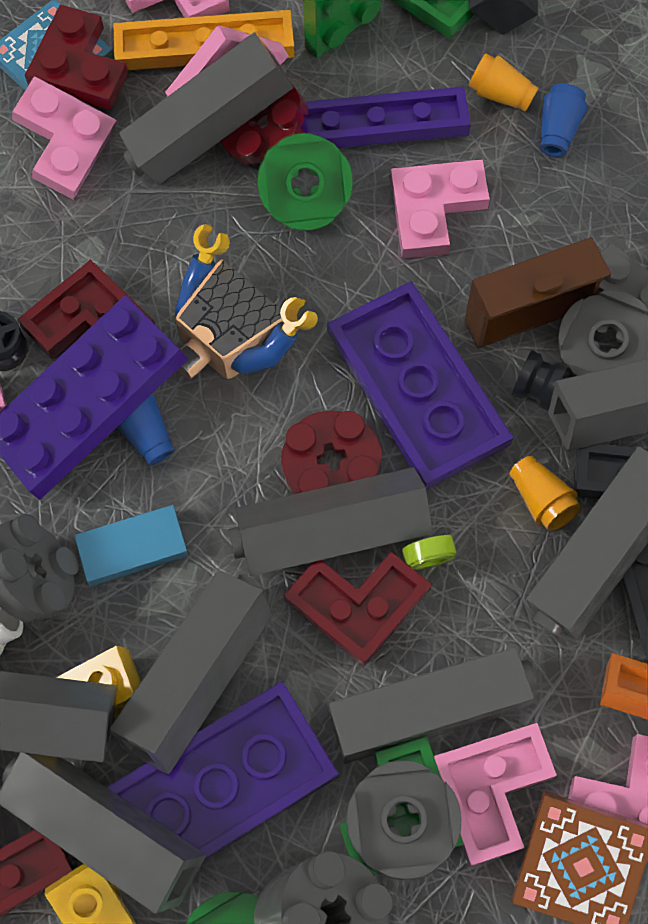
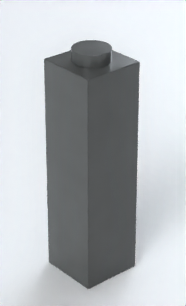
(204, 110)
(601, 405)
(331, 521)
(596, 554)
(192, 671)
(432, 704)
(55, 716)
(101, 829)

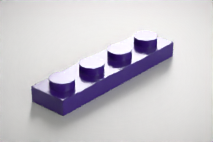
(390, 117)

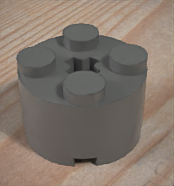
(324, 891)

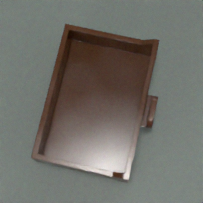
(533, 292)

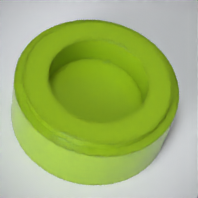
(430, 552)

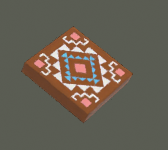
(582, 863)

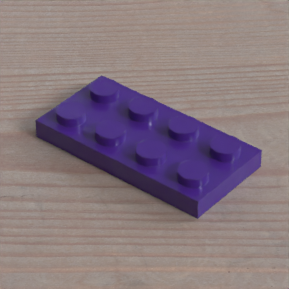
(419, 384)
(85, 396)
(234, 774)

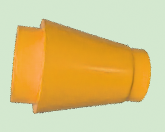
(502, 83)
(546, 495)

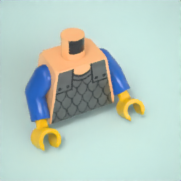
(229, 319)

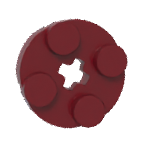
(251, 141)
(327, 431)

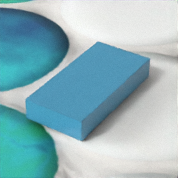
(131, 545)

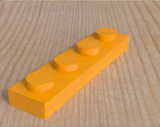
(178, 39)

